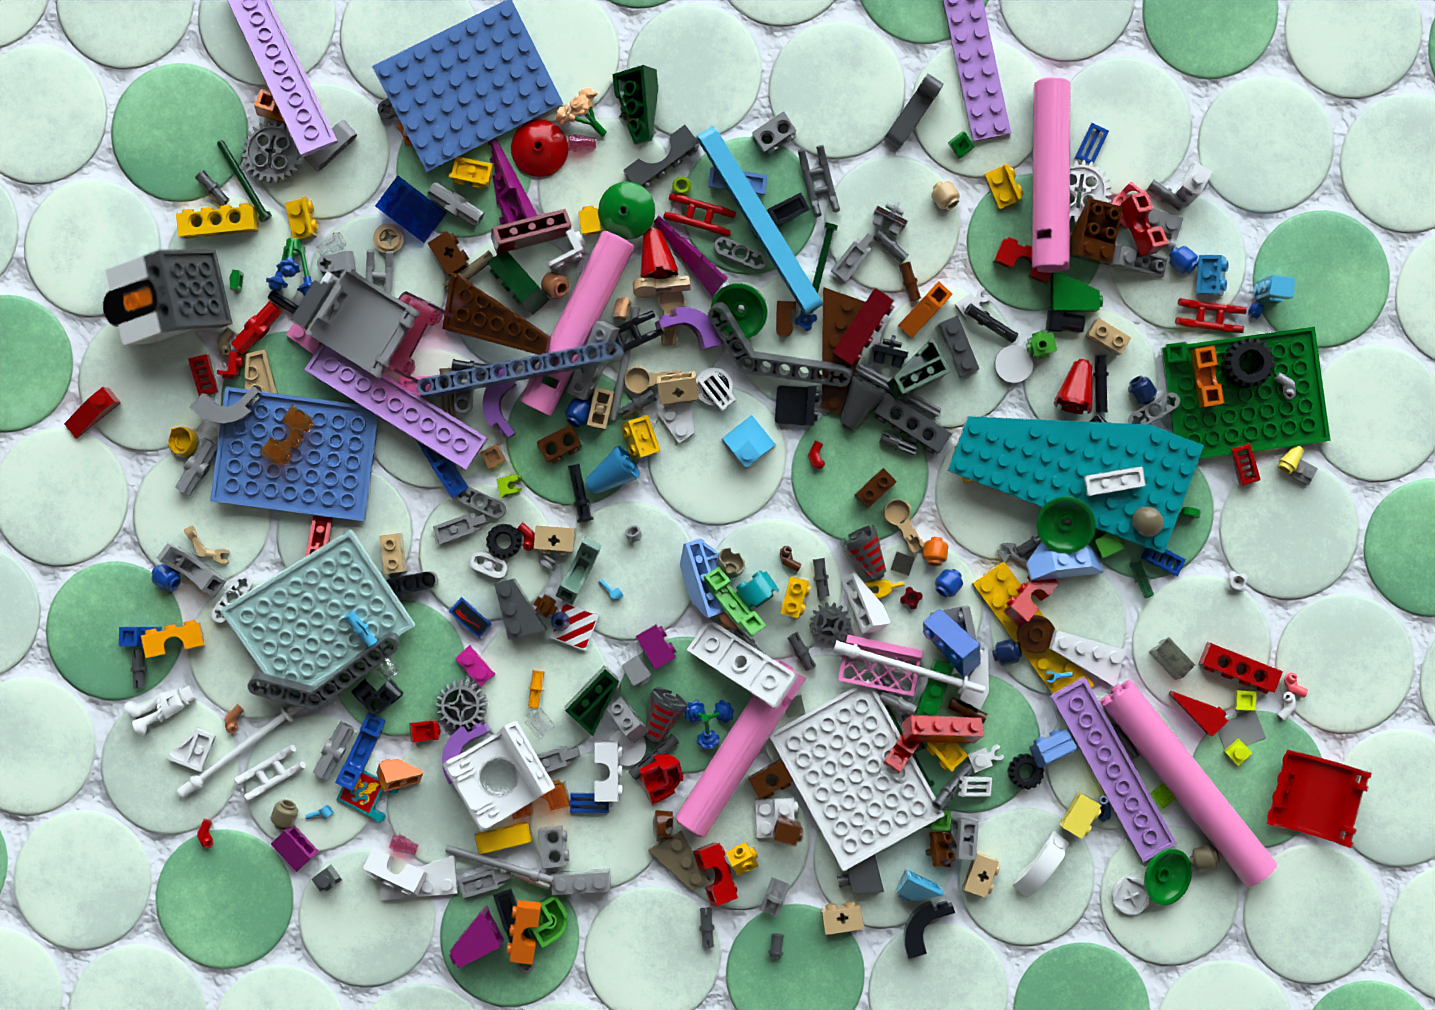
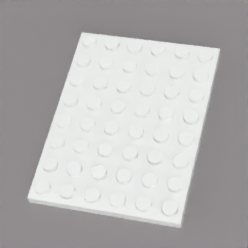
(841, 774)

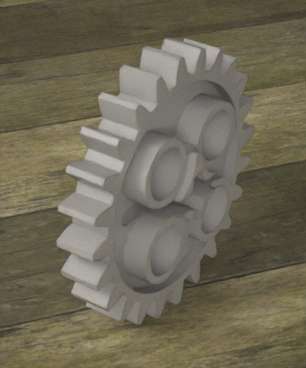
(255, 151)

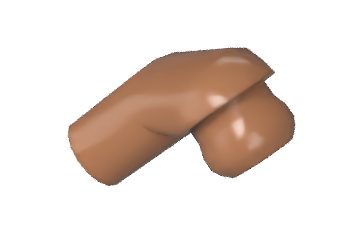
(231, 721)

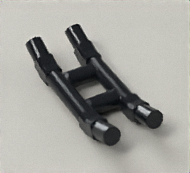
(638, 339)

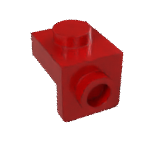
(235, 362)
(424, 730)

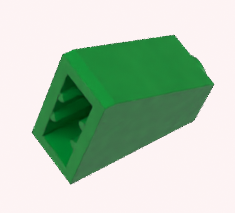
(1073, 295)

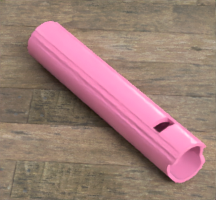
(1051, 175)
(580, 315)
(733, 760)

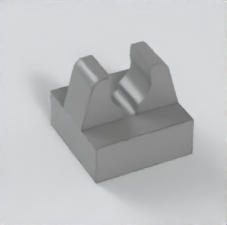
(1304, 472)

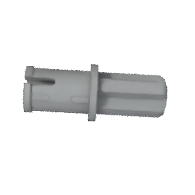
(898, 703)

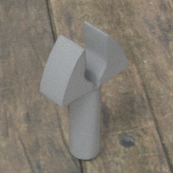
(1013, 555)

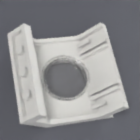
(498, 776)

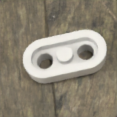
(489, 564)

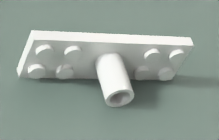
(742, 663)

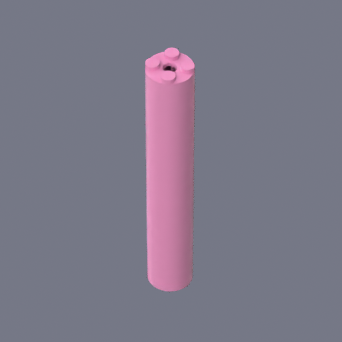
(1189, 783)

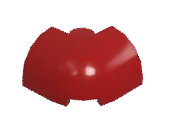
(661, 777)

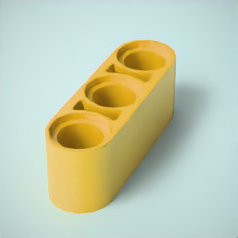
(503, 837)

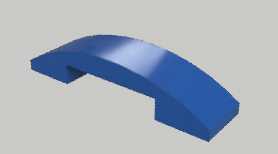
(360, 751)

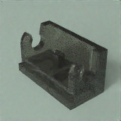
(1172, 658)

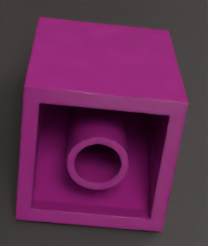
(477, 940)

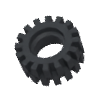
(492, 541)
(1014, 772)

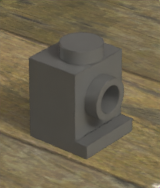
(326, 878)

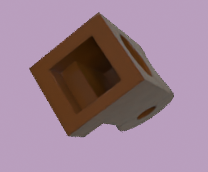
(783, 314)

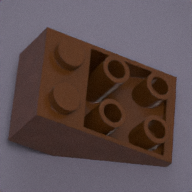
(1096, 232)

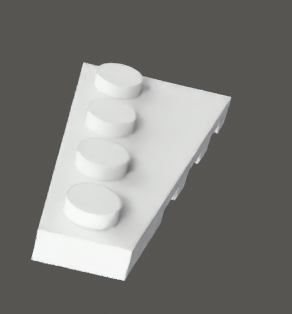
(1097, 658)

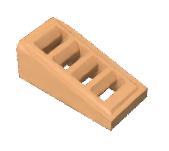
(621, 308)

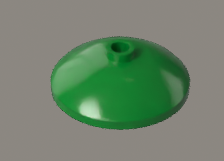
(639, 212)
(755, 313)
(1062, 536)
(1167, 876)

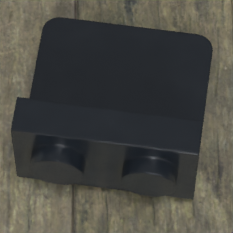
(796, 405)

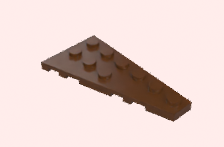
(838, 314)
(489, 320)

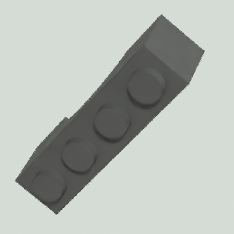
(682, 144)

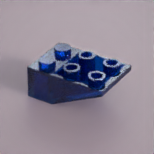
(410, 209)

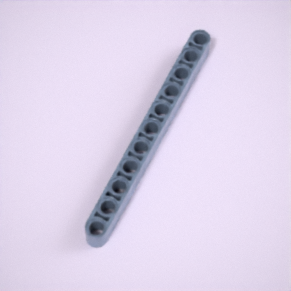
(510, 367)

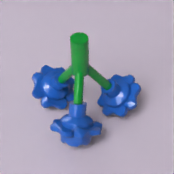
(695, 712)

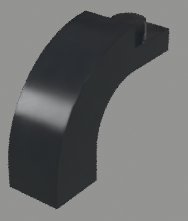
(918, 921)

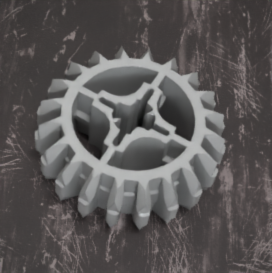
(461, 713)

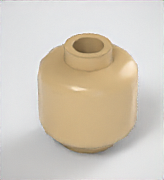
(945, 195)

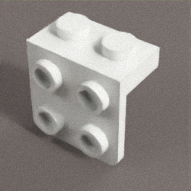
(574, 255)

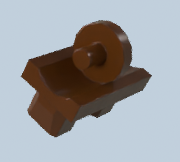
(939, 849)

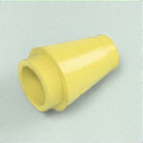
(1291, 459)

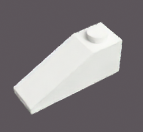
(867, 608)

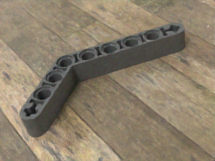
(775, 360)
(333, 679)

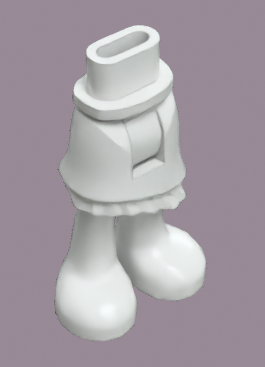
(166, 703)

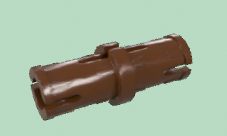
(910, 281)
(966, 709)

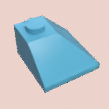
(748, 441)
(917, 887)

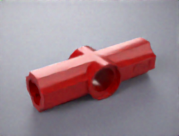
(256, 327)

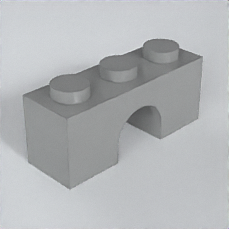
(587, 882)

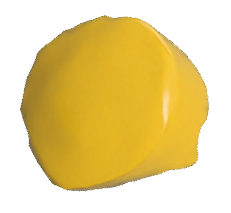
(182, 441)

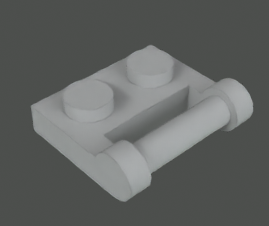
(1170, 223)

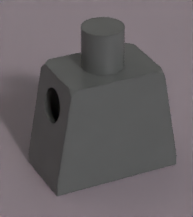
(863, 877)

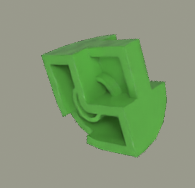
(551, 921)

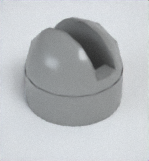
(629, 533)

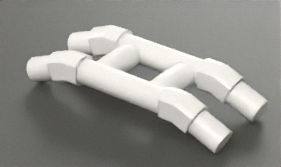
(267, 784)

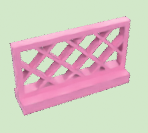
(884, 649)

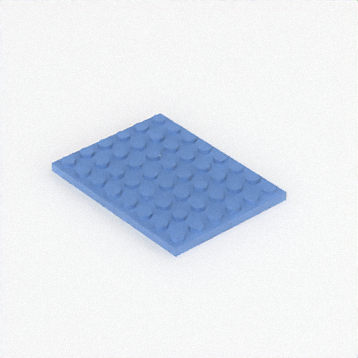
(468, 84)
(326, 472)

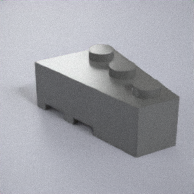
(517, 610)

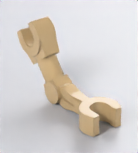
(216, 554)

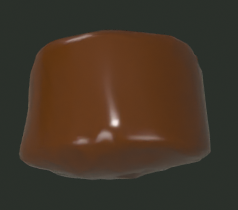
(662, 824)

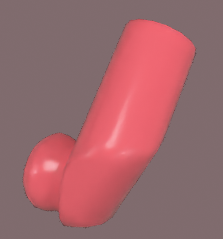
(1292, 686)

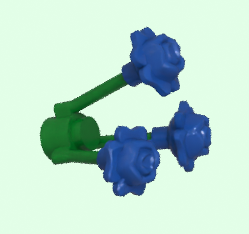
(289, 269)

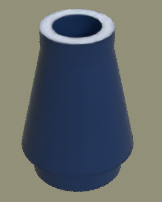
(565, 619)

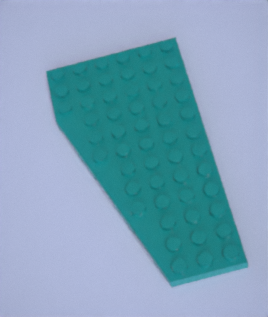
(1051, 457)

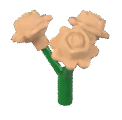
(580, 106)

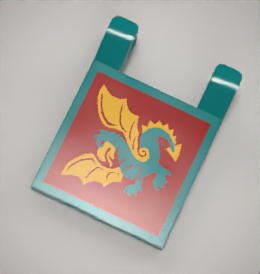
(365, 796)

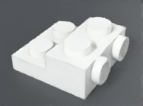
(768, 811)

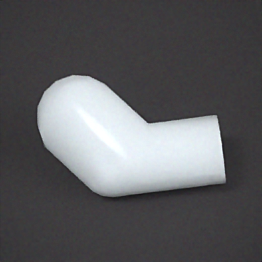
(1289, 704)

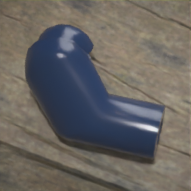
(1105, 809)

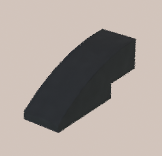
(787, 210)
(505, 901)

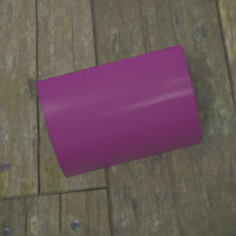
(294, 847)

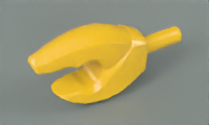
(884, 586)

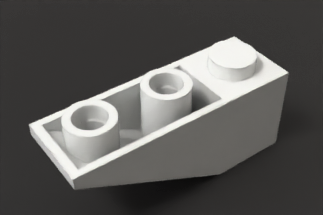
(978, 676)

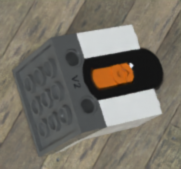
(166, 295)

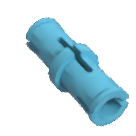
(360, 628)

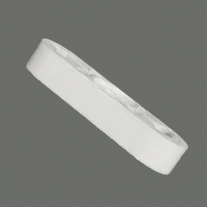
(236, 583)

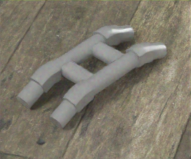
(387, 275)

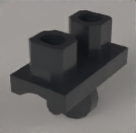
(881, 351)

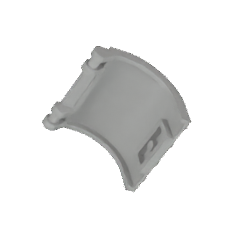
(362, 322)

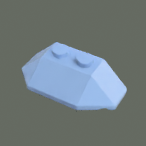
(695, 563)
(1049, 564)

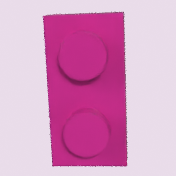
(475, 665)

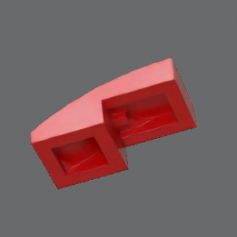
(900, 754)

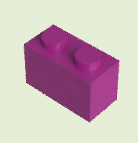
(656, 646)

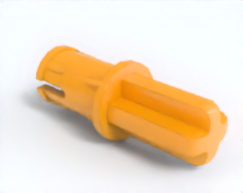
(535, 688)

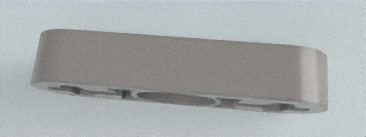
(751, 264)
(1164, 399)
(490, 512)

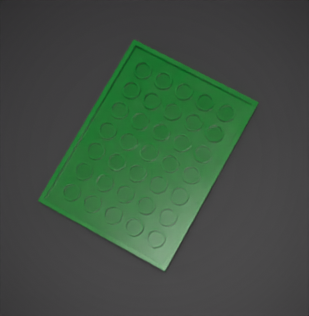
(1255, 413)

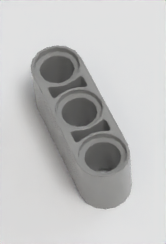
(344, 136)

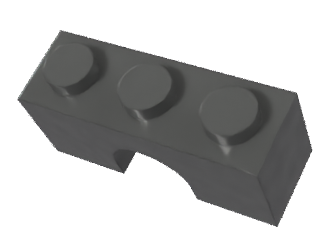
(959, 346)

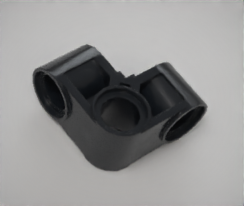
(387, 695)

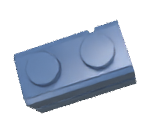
(1052, 748)

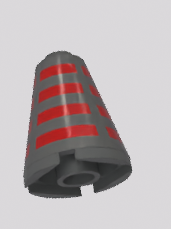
(866, 551)
(663, 713)

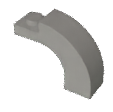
(213, 412)
(192, 567)

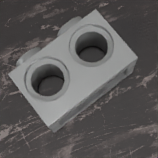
(771, 129)
(637, 671)
(627, 720)
(964, 838)
(548, 846)

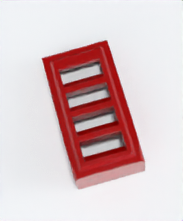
(208, 365)
(1253, 467)

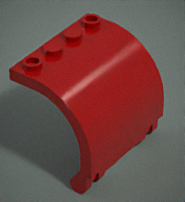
(1318, 797)

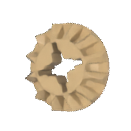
(380, 234)

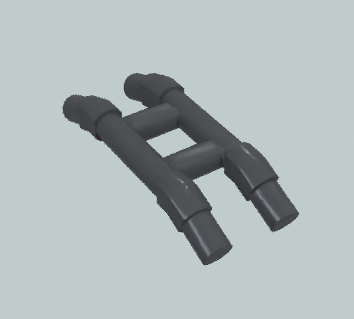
(822, 170)

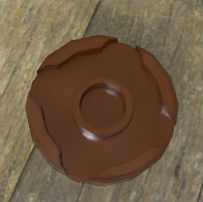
(1036, 634)

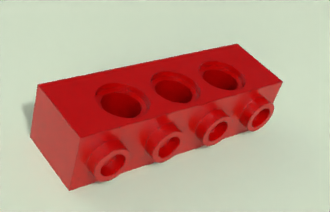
(1270, 675)

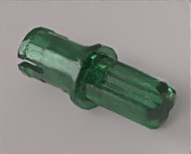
(1142, 578)

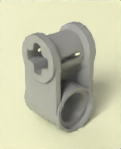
(338, 262)
(466, 395)

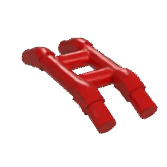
(706, 224)
(1218, 325)

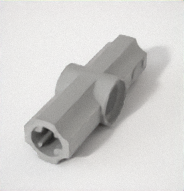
(455, 204)
(197, 467)
(333, 750)

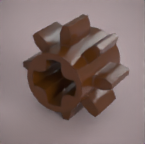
(545, 605)

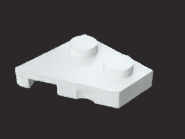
(193, 750)

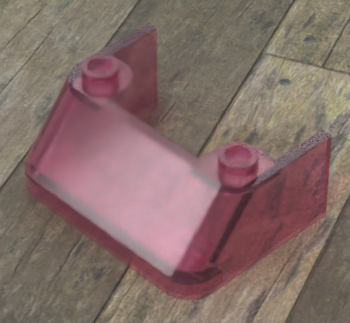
(430, 314)

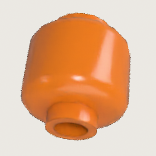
(935, 551)

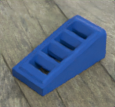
(1151, 557)

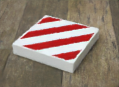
(580, 628)

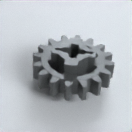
(841, 615)

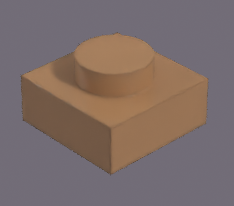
(493, 456)

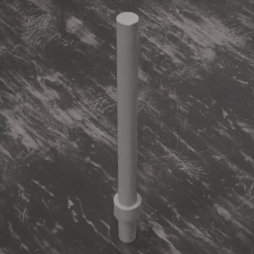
(622, 370)
(534, 874)

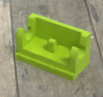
(506, 487)

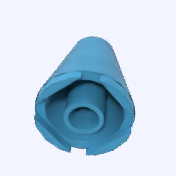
(612, 471)

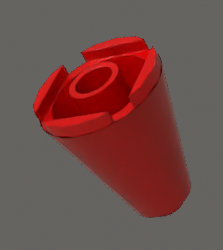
(656, 256)
(1076, 390)

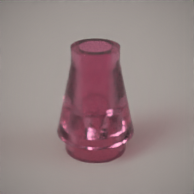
(580, 143)
(402, 844)

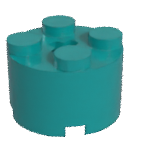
(757, 590)

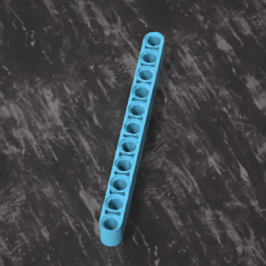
(759, 220)

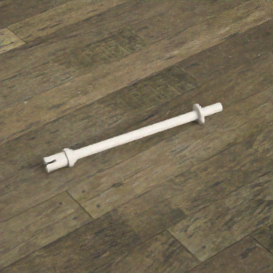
(855, 652)
(196, 782)

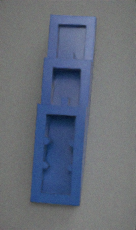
(445, 471)

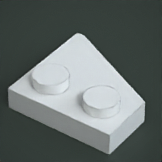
(678, 420)

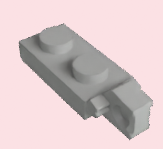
(852, 258)
(458, 527)
(557, 757)
(483, 882)

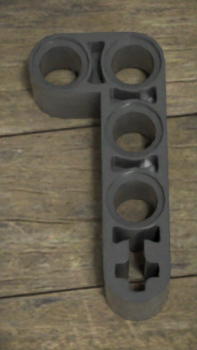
(914, 111)

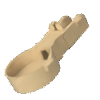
(650, 287)
(668, 302)
(637, 379)
(897, 511)

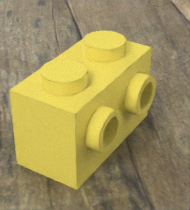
(1080, 815)

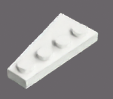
(439, 881)

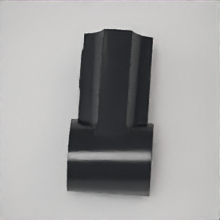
(1060, 321)

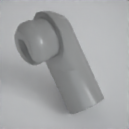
(1288, 385)

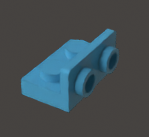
(1212, 274)

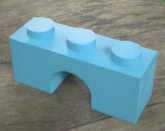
(1274, 289)

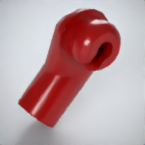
(204, 835)

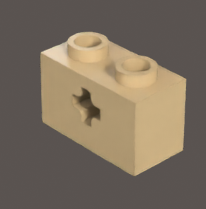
(1108, 336)
(685, 381)
(600, 408)
(543, 536)
(393, 553)
(984, 885)
(851, 922)

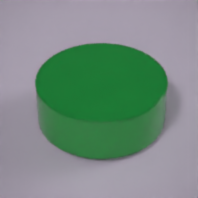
(1190, 512)

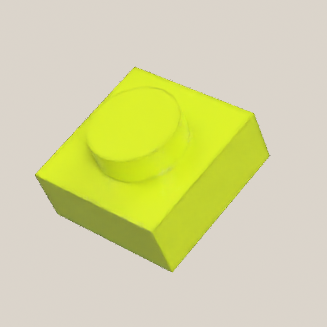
(1245, 700)
(1238, 752)

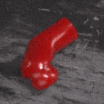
(814, 457)
(529, 536)

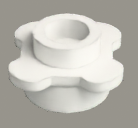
(1242, 581)

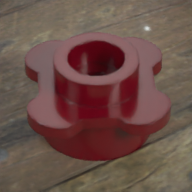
(906, 598)

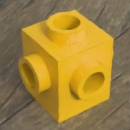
(742, 858)

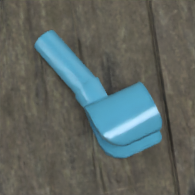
(615, 594)
(1058, 675)
(325, 811)

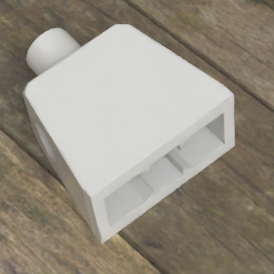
(1194, 182)

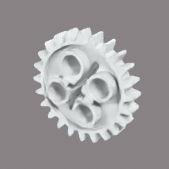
(1097, 192)

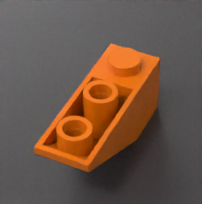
(925, 309)

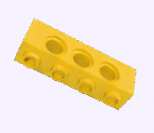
(247, 223)

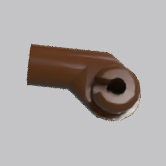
(787, 559)

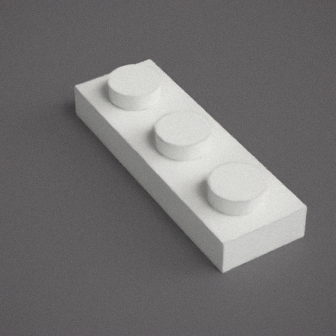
(1114, 481)

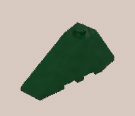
(638, 99)

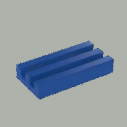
(1098, 129)
(586, 810)

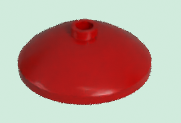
(540, 161)

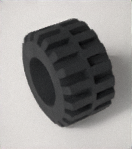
(1264, 363)

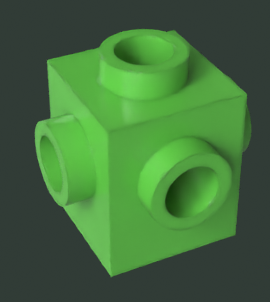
(1048, 345)

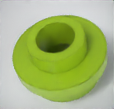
(679, 180)

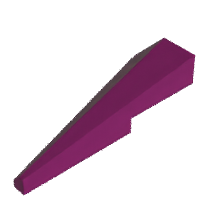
(508, 189)
(702, 268)

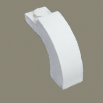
(1042, 867)

